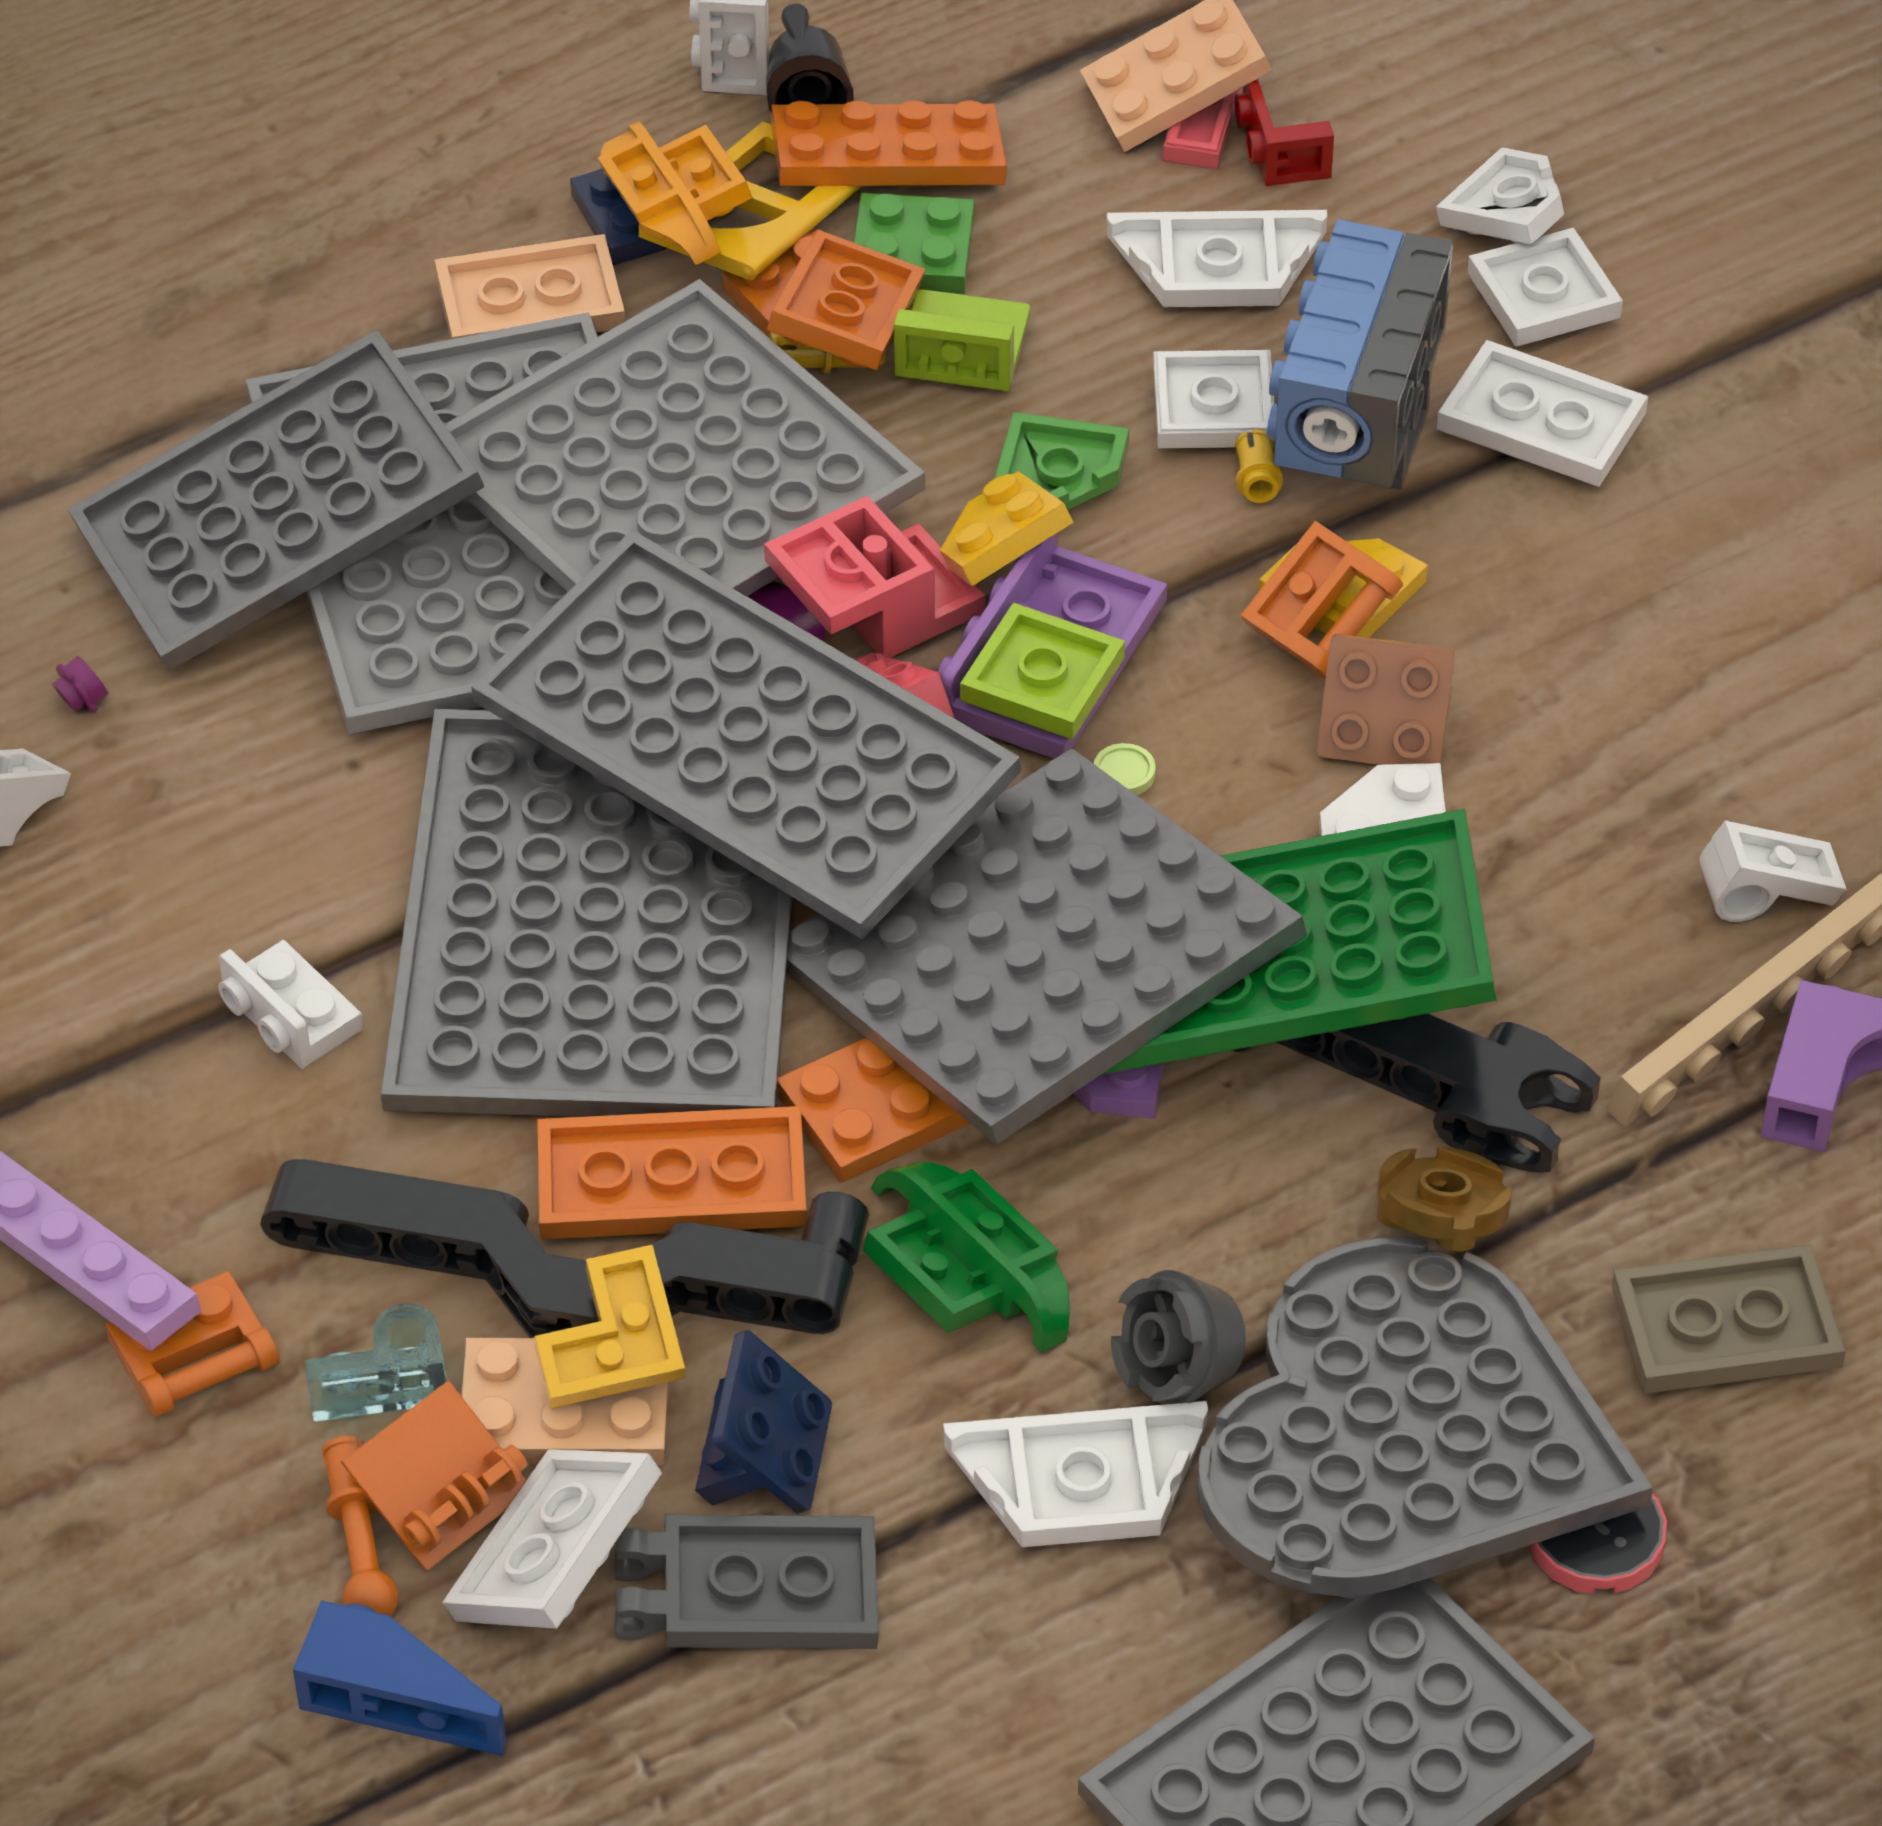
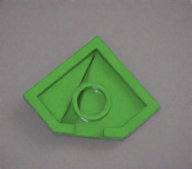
(1065, 455)

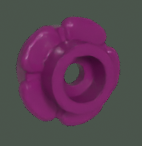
(79, 685)

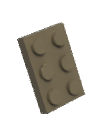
(1727, 1319)

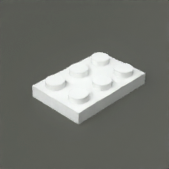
(1542, 413)
(552, 1538)

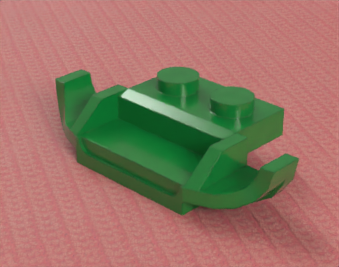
(968, 1253)

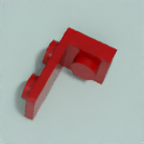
(1283, 152)

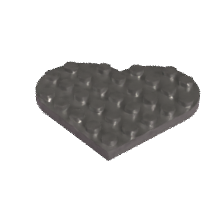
(1406, 1428)

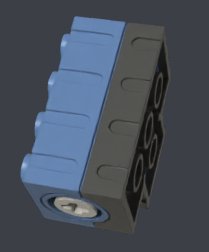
(1361, 355)

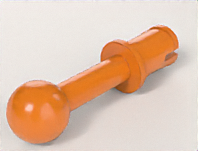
(352, 1506)

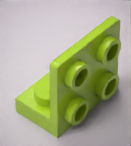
(960, 339)

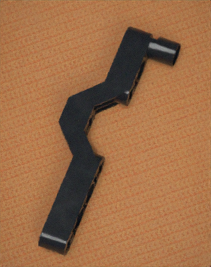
(486, 1237)

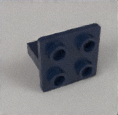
(764, 1429)

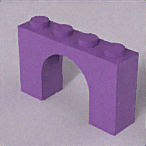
(1825, 1048)

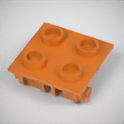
(437, 1475)

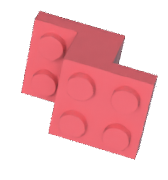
(873, 576)

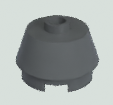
(1178, 1337)

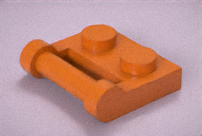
(1306, 589)
(222, 1323)

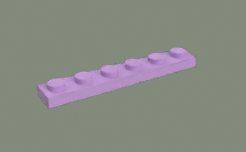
(90, 1259)

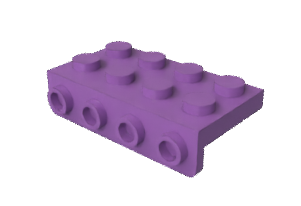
(1067, 588)

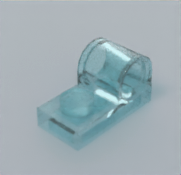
(391, 1378)

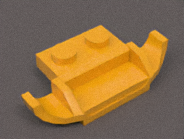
(675, 185)

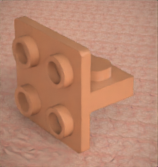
(1385, 701)

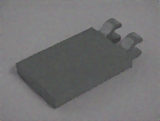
(751, 1582)

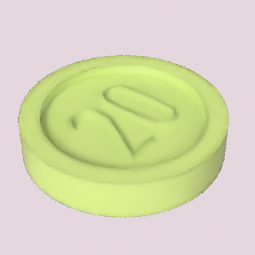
(1128, 765)

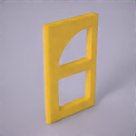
(754, 248)

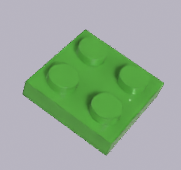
(922, 232)

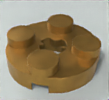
(1443, 1196)

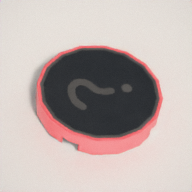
(1608, 1553)

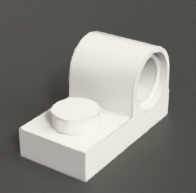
(1755, 865)

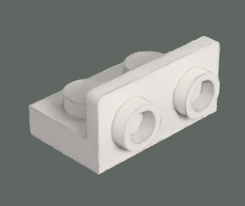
(731, 45)
(288, 1003)

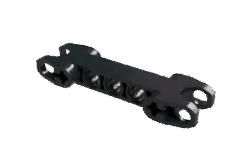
(1469, 1080)

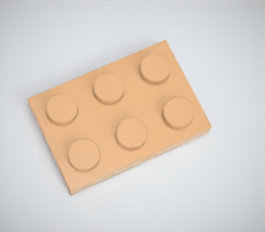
(1175, 71)
(530, 286)
(511, 1401)

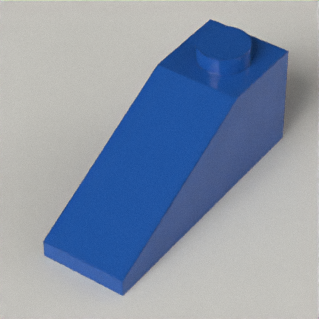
(383, 1676)

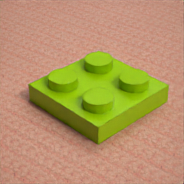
(1042, 670)

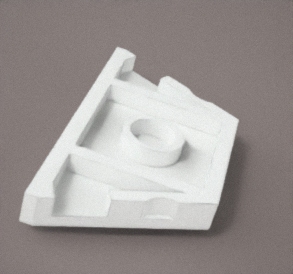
(1218, 254)
(1081, 1471)

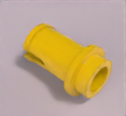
(1258, 476)

